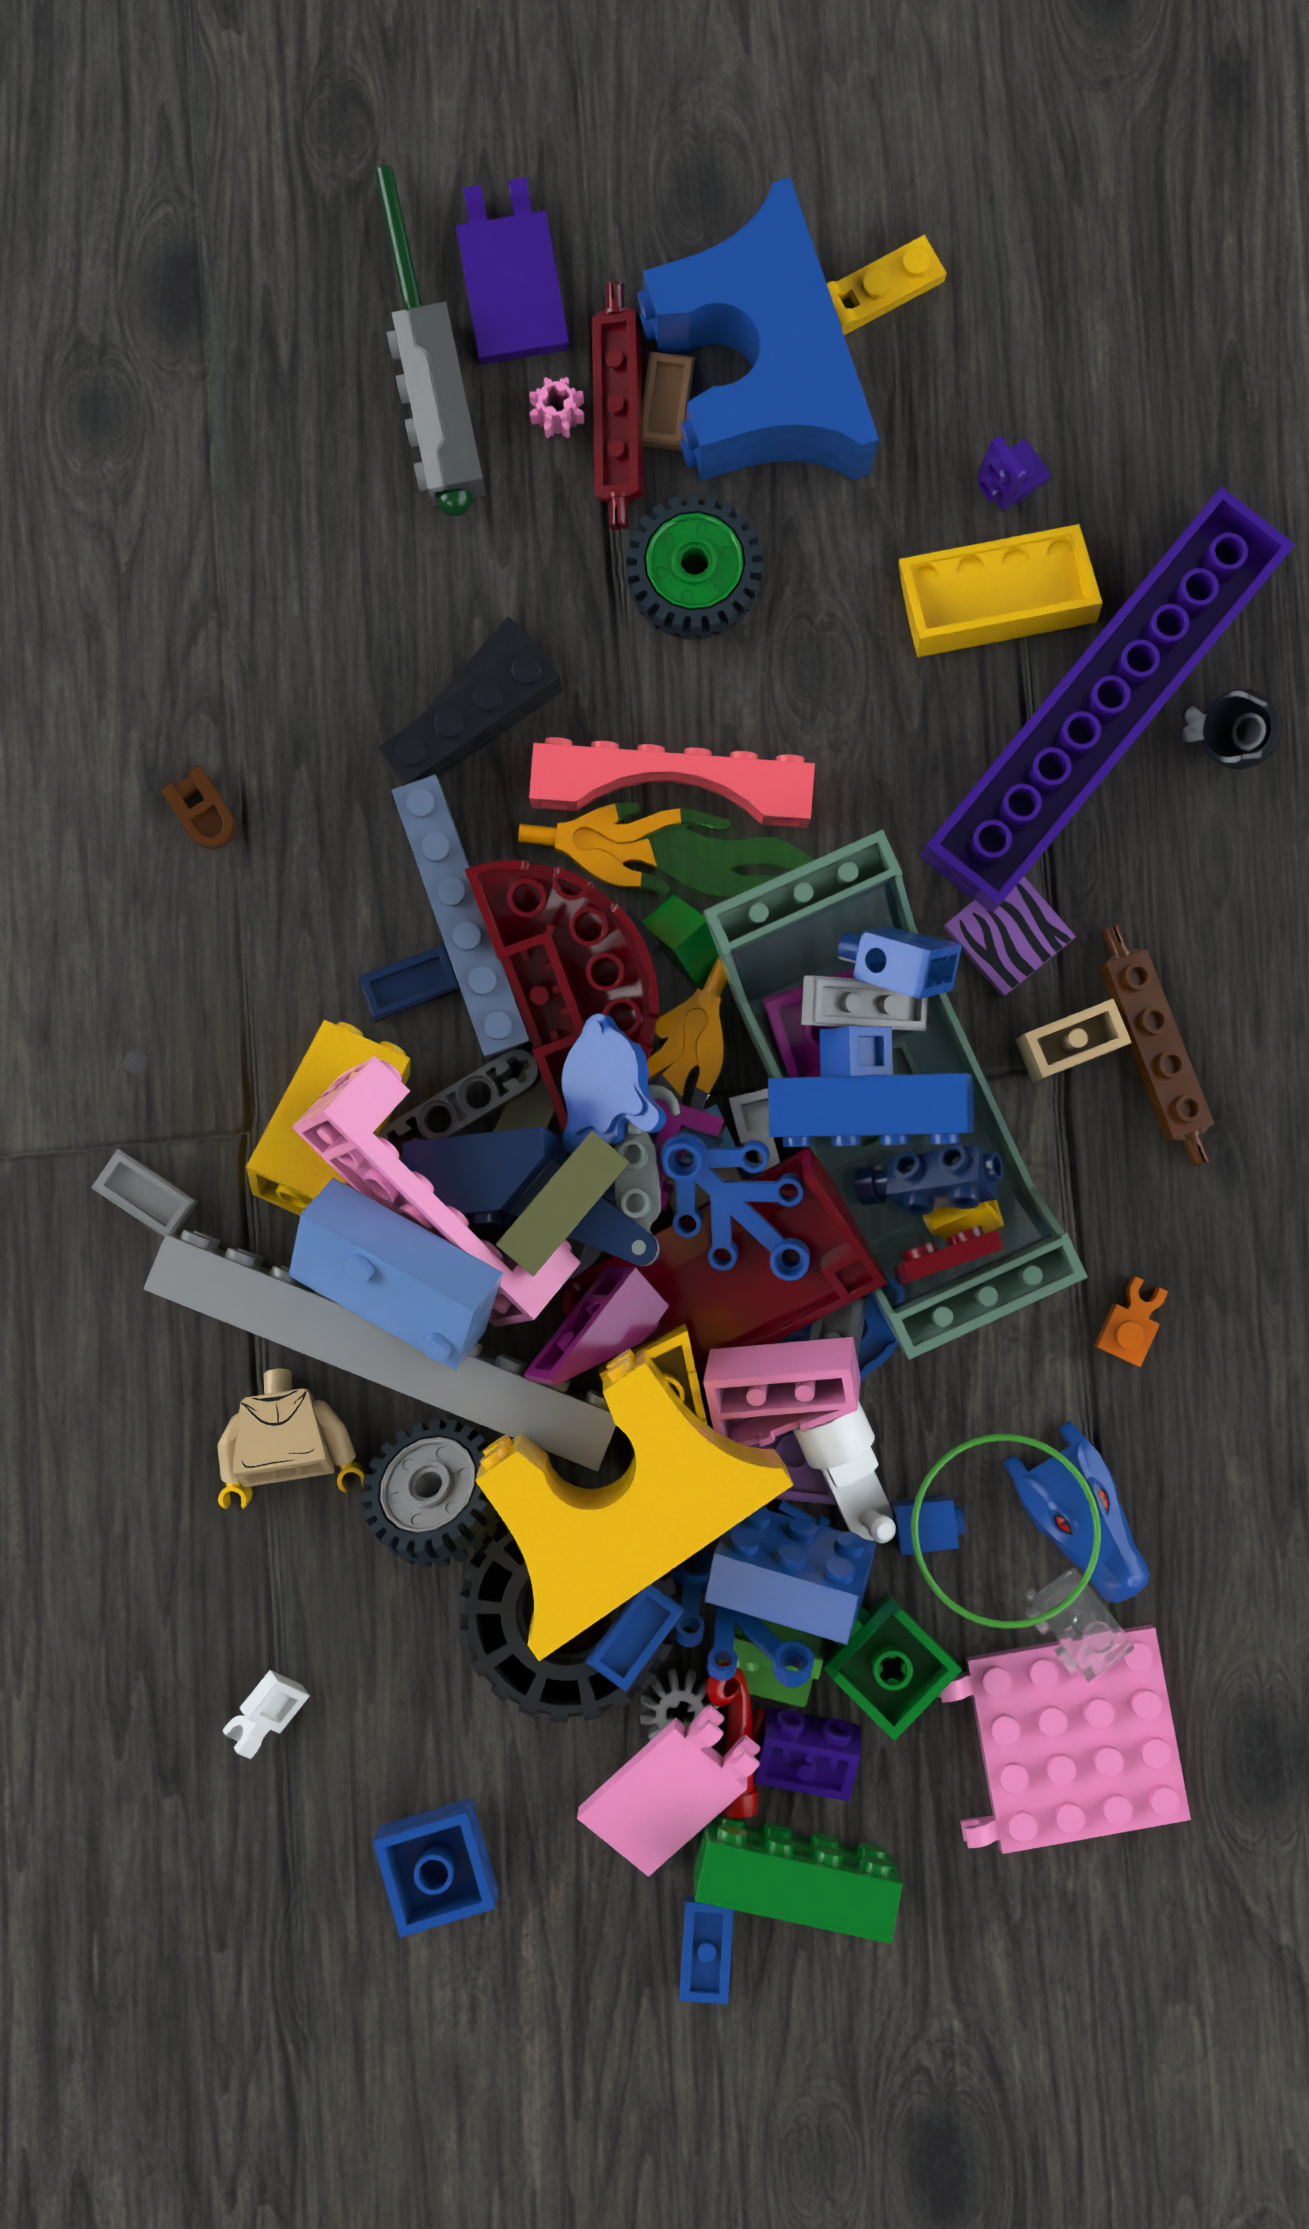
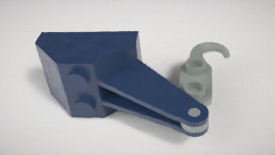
(501, 1173)

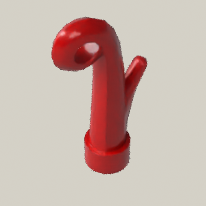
(739, 1724)

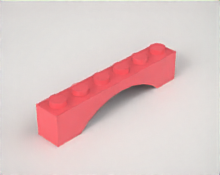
(574, 776)

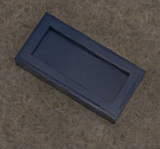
(409, 983)

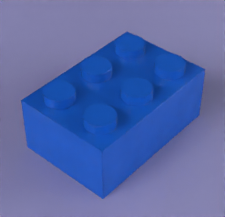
(792, 1573)

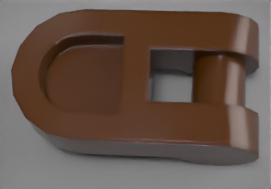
(209, 821)

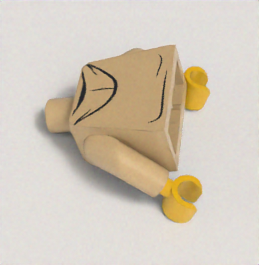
(282, 1439)

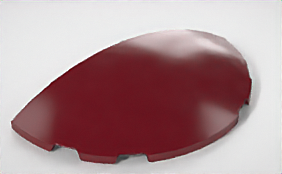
(565, 960)

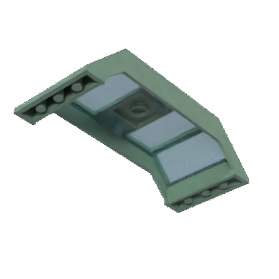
(794, 931)

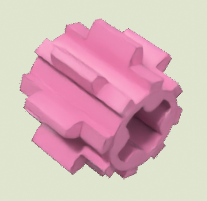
(566, 399)

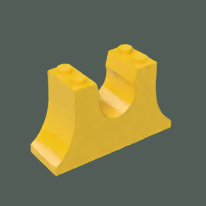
(611, 1542)

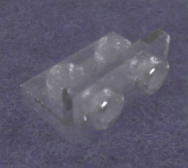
(1085, 1629)

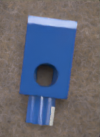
(902, 960)

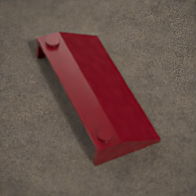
(749, 1301)

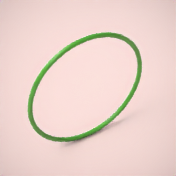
(1095, 1516)

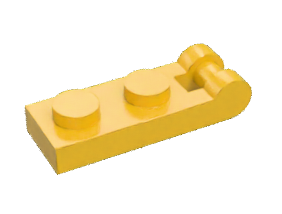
(886, 283)

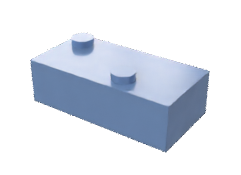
(394, 1273)

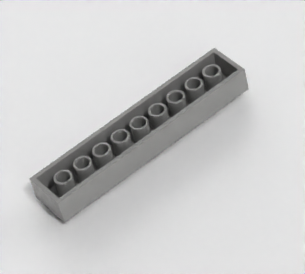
(283, 1310)

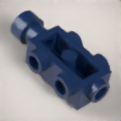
(933, 1180)

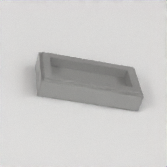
(144, 1194)

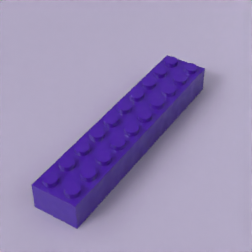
(1106, 700)

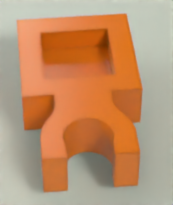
(1129, 1330)

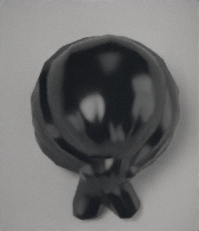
(1236, 728)

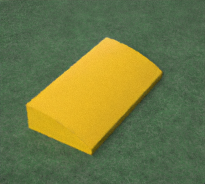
(999, 590)

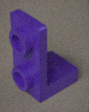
(1011, 473)

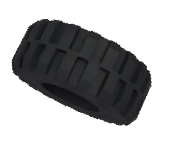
(499, 1634)

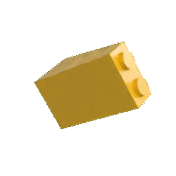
(283, 1163)

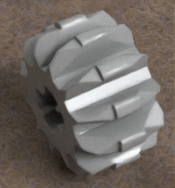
(670, 1696)

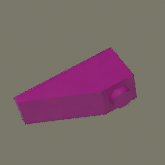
(607, 1321)

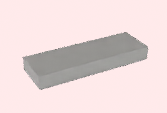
(857, 1003)

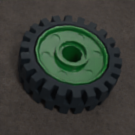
(701, 533)

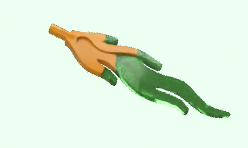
(664, 843)

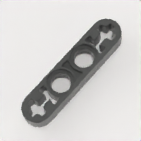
(455, 1099)

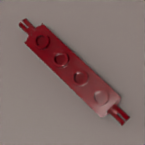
(617, 405)

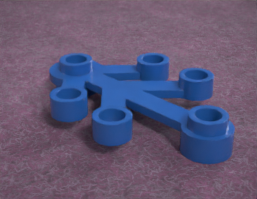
(730, 1199)
(781, 1654)

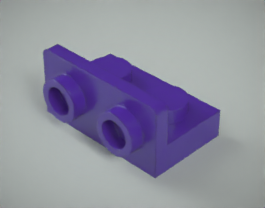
(809, 1754)

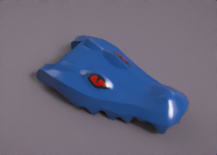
(1064, 1515)

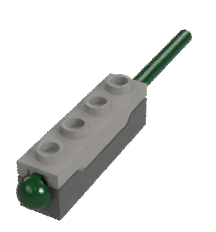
(430, 377)

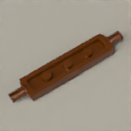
(1156, 1045)

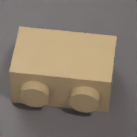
(1073, 1040)

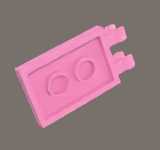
(669, 1791)

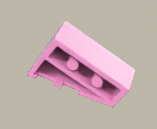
(780, 1387)

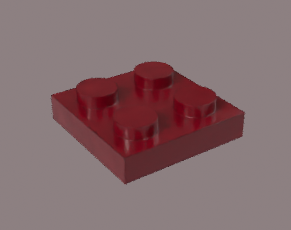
(962, 1248)

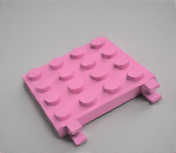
(1071, 1752)

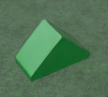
(684, 939)

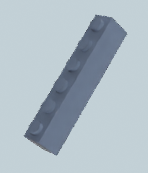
(459, 917)

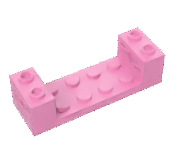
(342, 1133)

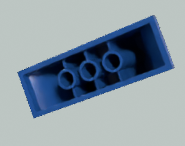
(774, 307)

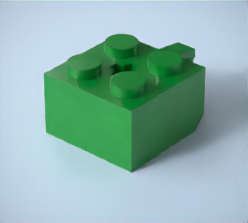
(885, 1695)

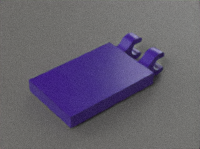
(511, 279)

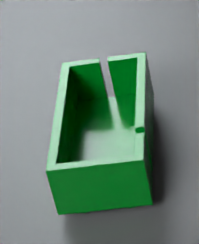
(798, 1878)

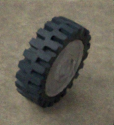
(400, 1493)

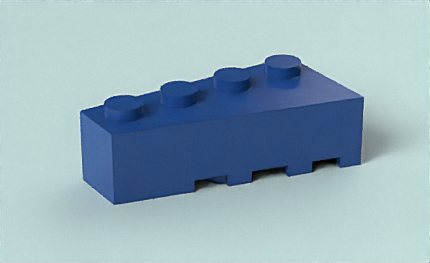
(871, 1106)

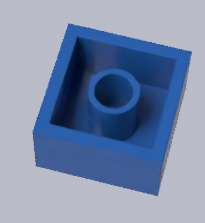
(435, 1867)

